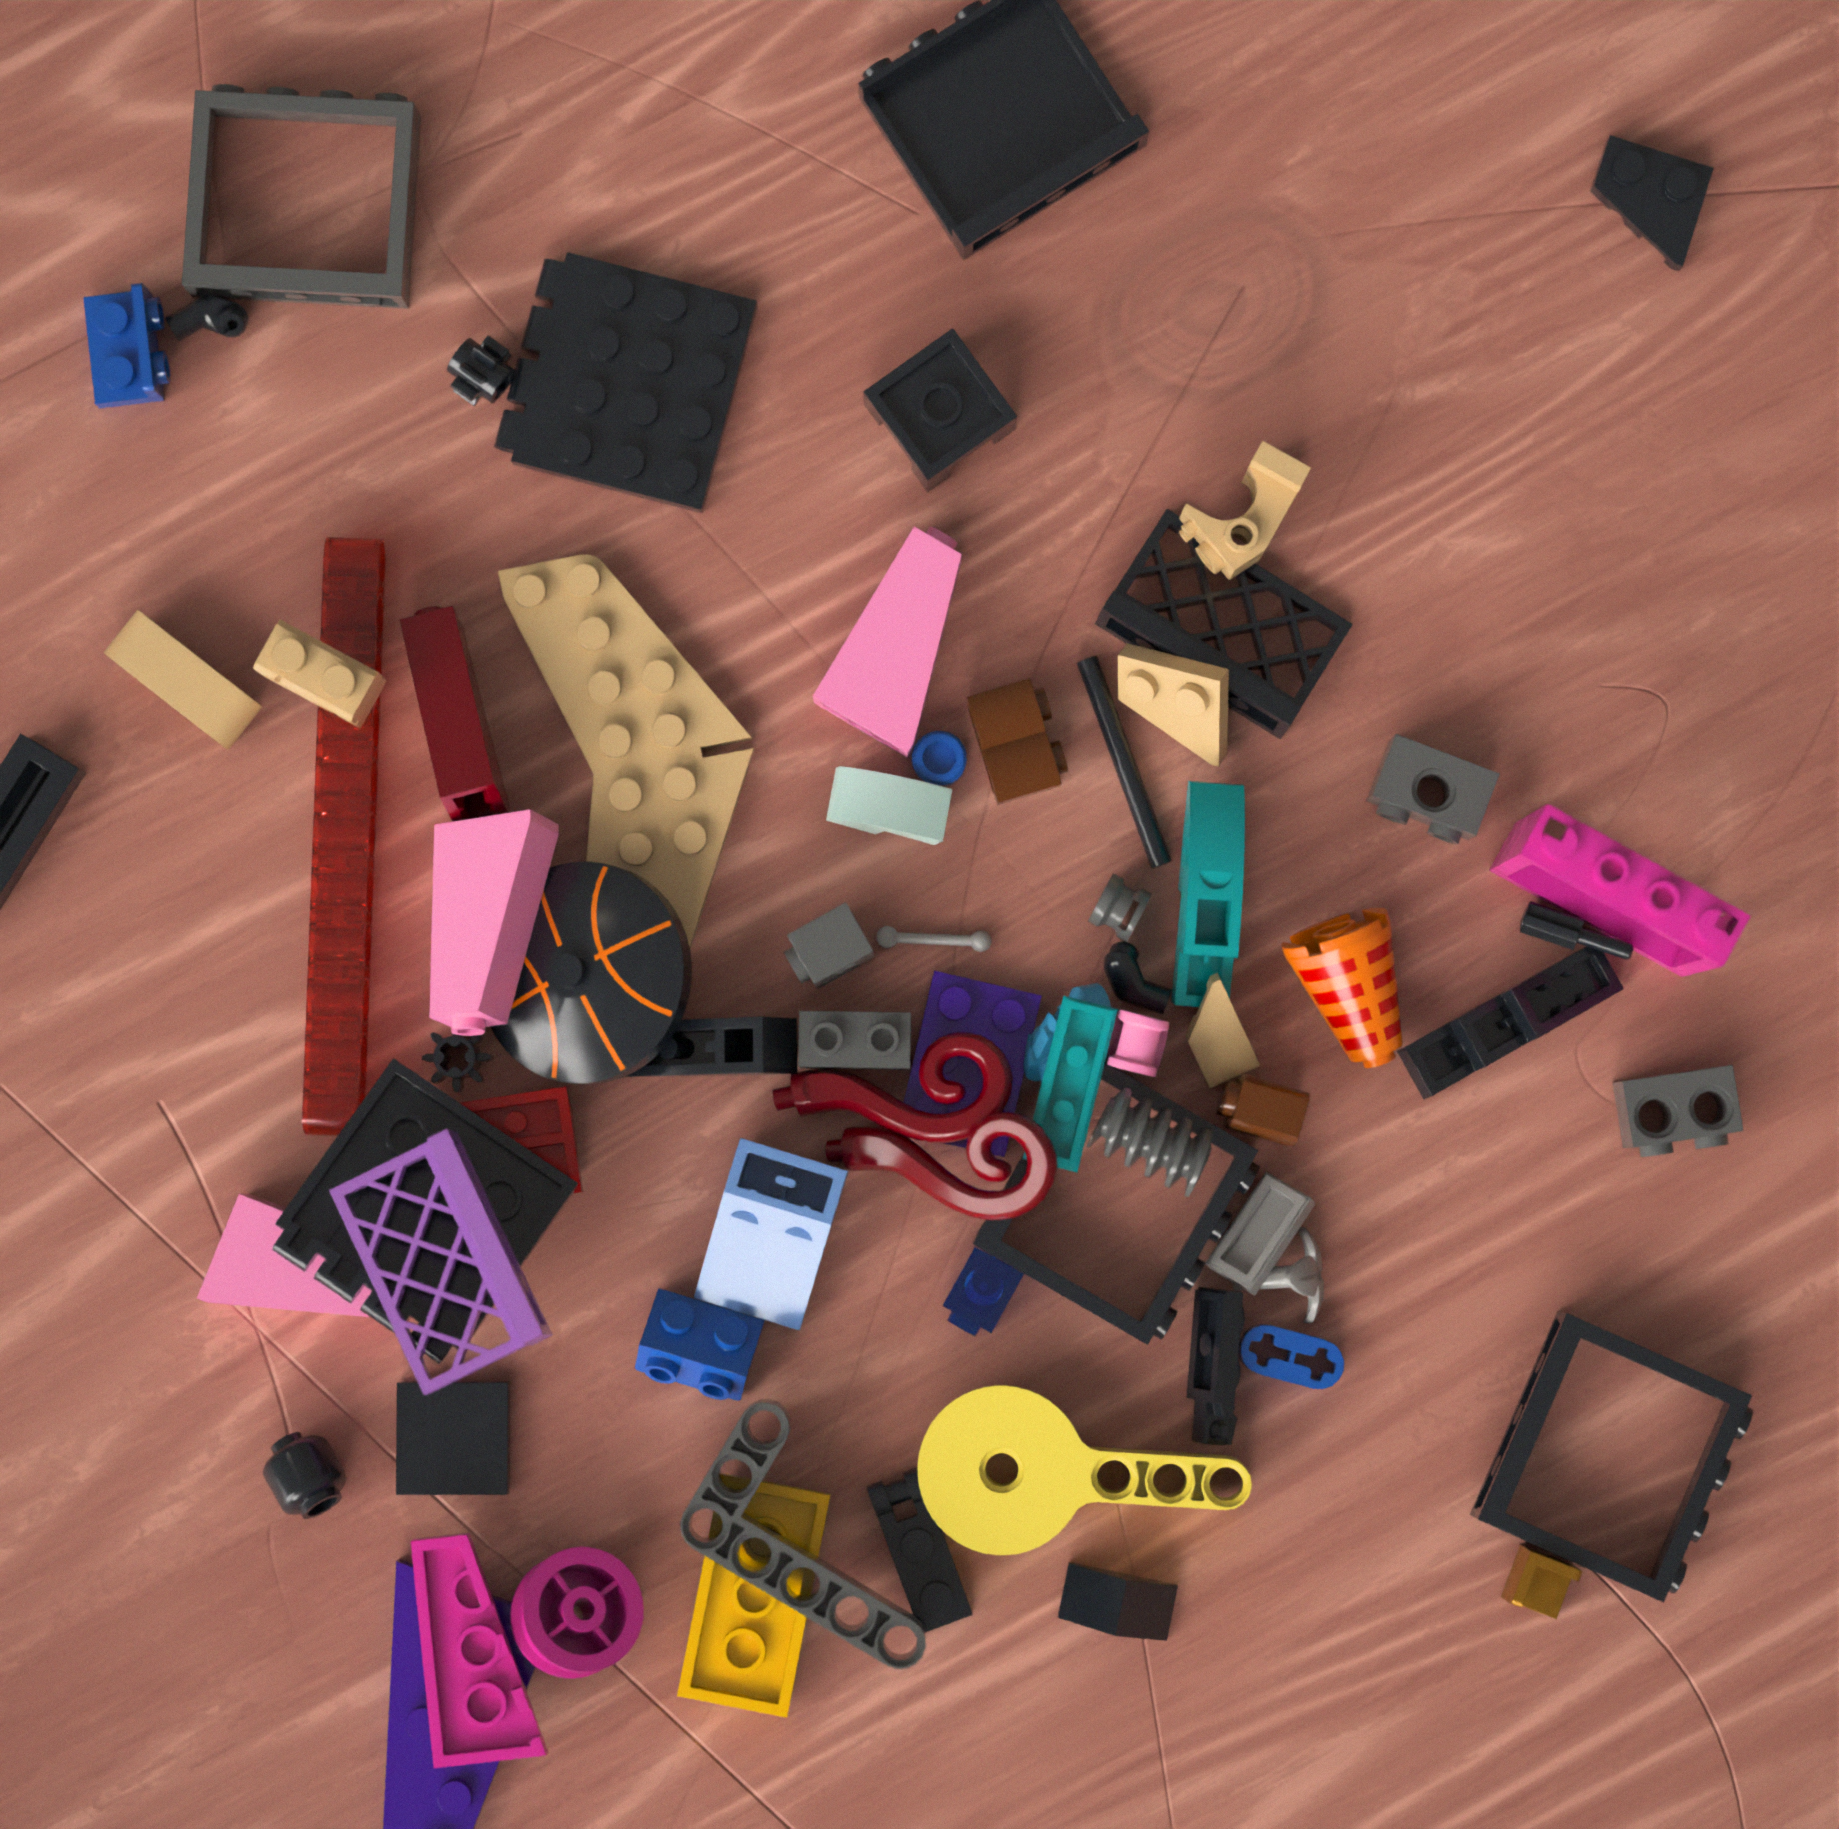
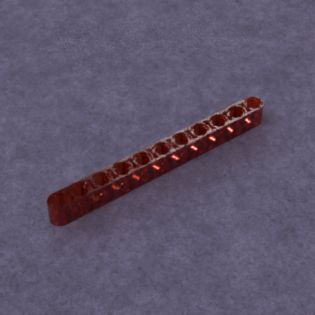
(343, 849)

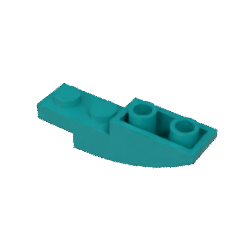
(1209, 889)

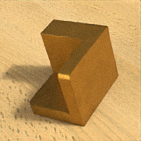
(1539, 1582)

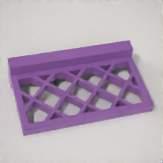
(486, 1243)

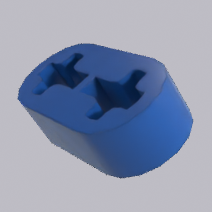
(1287, 1369)

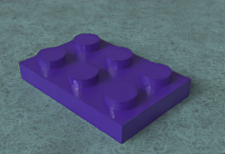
(977, 1008)

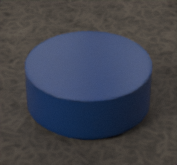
(939, 758)

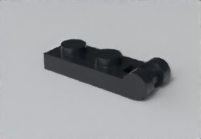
(920, 1554)

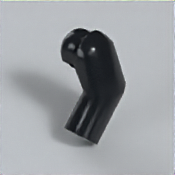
(209, 313)

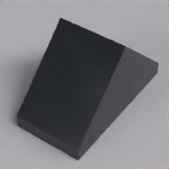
(1117, 1602)

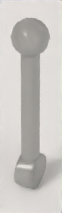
(889, 937)

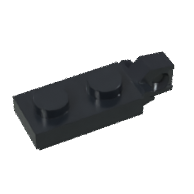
(1214, 1363)

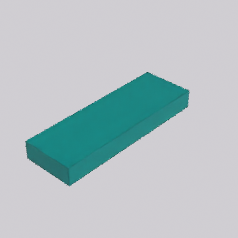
(1073, 1076)

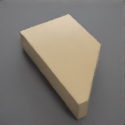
(1219, 1037)

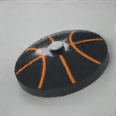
(598, 977)

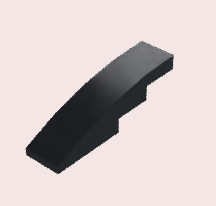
(1509, 1020)

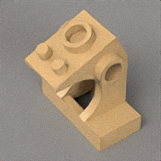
(1273, 485)

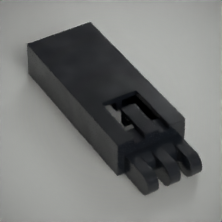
(32, 797)

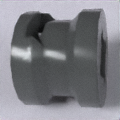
(1115, 904)

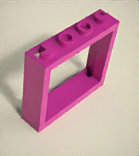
(1620, 893)

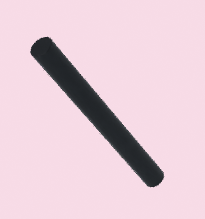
(1124, 762)

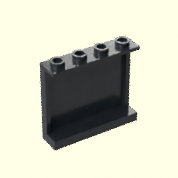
(999, 117)

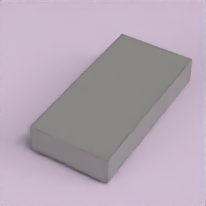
(1260, 1233)

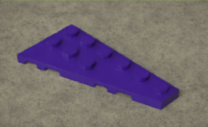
(415, 1790)

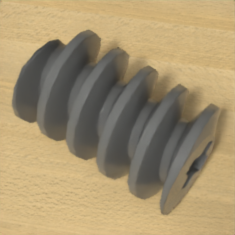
(1153, 1140)

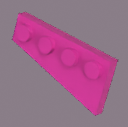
(470, 1672)

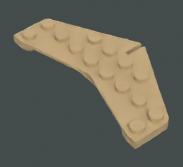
(639, 725)

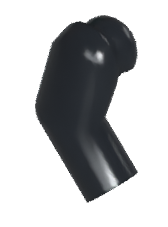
(1128, 982)

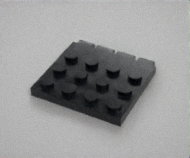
(626, 380)
(390, 1121)

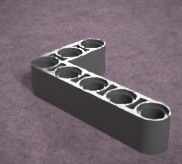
(786, 1554)

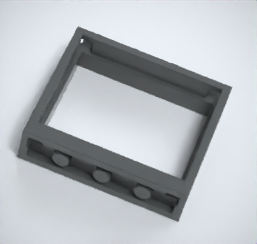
(303, 285)

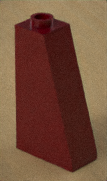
(453, 715)

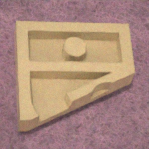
(1178, 697)

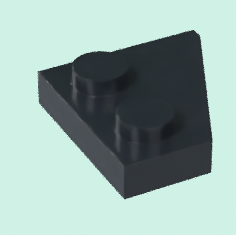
(1653, 194)

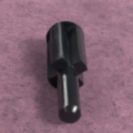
(1568, 930)

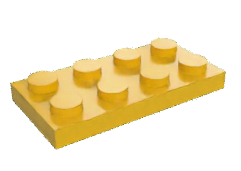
(741, 1638)

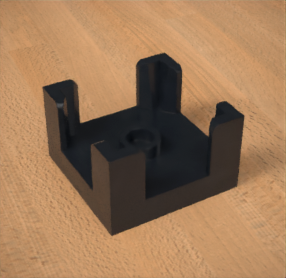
(940, 408)

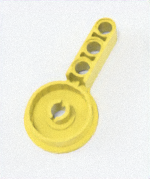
(1053, 1472)

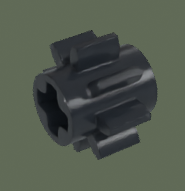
(481, 370)
(442, 1059)

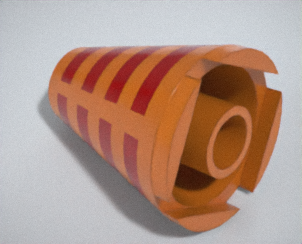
(1352, 982)

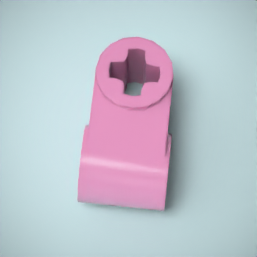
(1137, 1043)

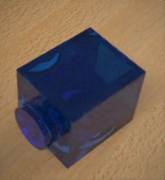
(981, 1292)

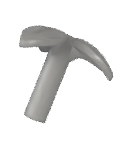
(1302, 1276)

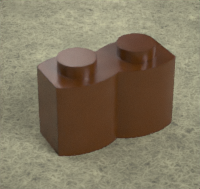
(1015, 741)
(1263, 1109)

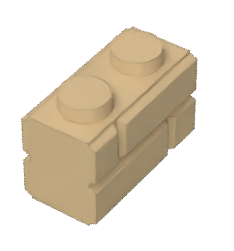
(319, 673)

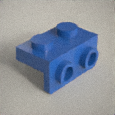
(698, 1345)

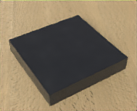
(453, 1439)

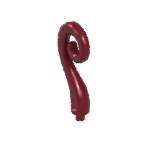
(838, 1090)
(885, 1150)

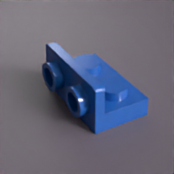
(125, 347)

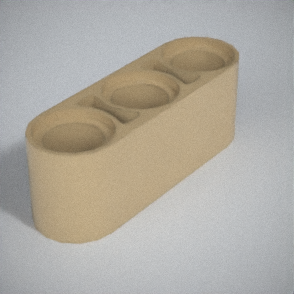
(182, 679)

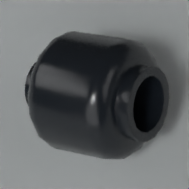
(304, 1475)

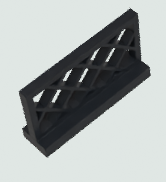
(1247, 692)

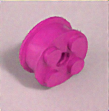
(545, 1617)

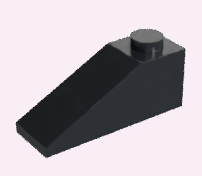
(727, 1048)

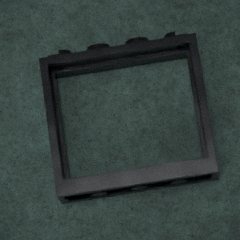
(1186, 1265)
(1528, 1421)

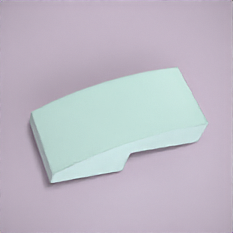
(889, 804)

